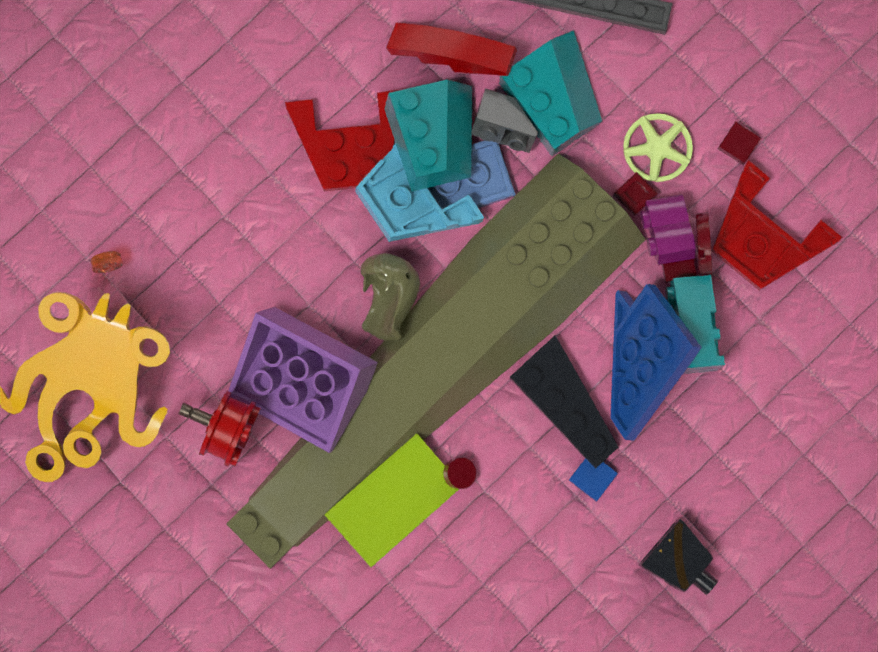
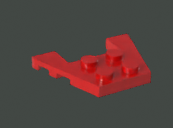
(342, 154)
(756, 244)

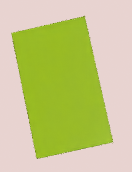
(392, 500)

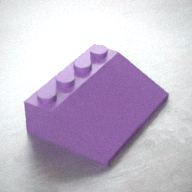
(301, 377)

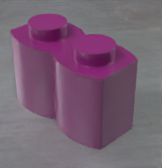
(669, 229)

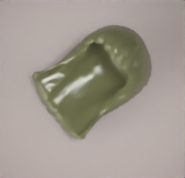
(394, 293)

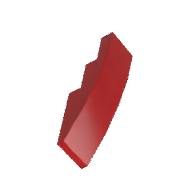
(454, 48)

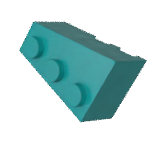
(695, 305)

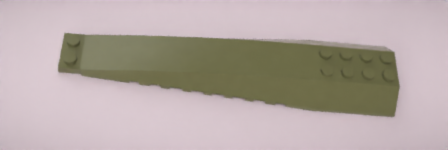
(464, 332)

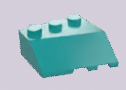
(554, 92)
(432, 132)

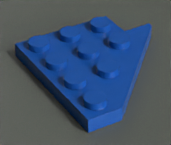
(648, 357)

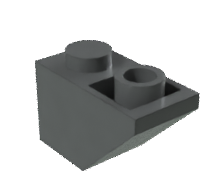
(503, 122)

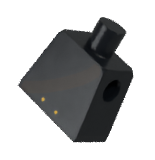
(680, 560)

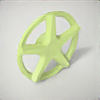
(658, 147)

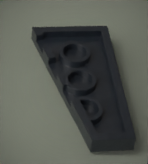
(560, 395)

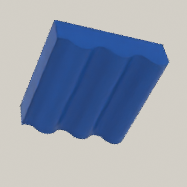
(591, 480)

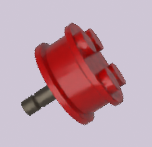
(226, 428)

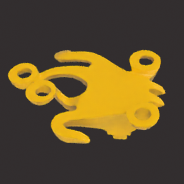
(96, 358)

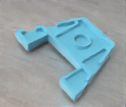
(405, 212)

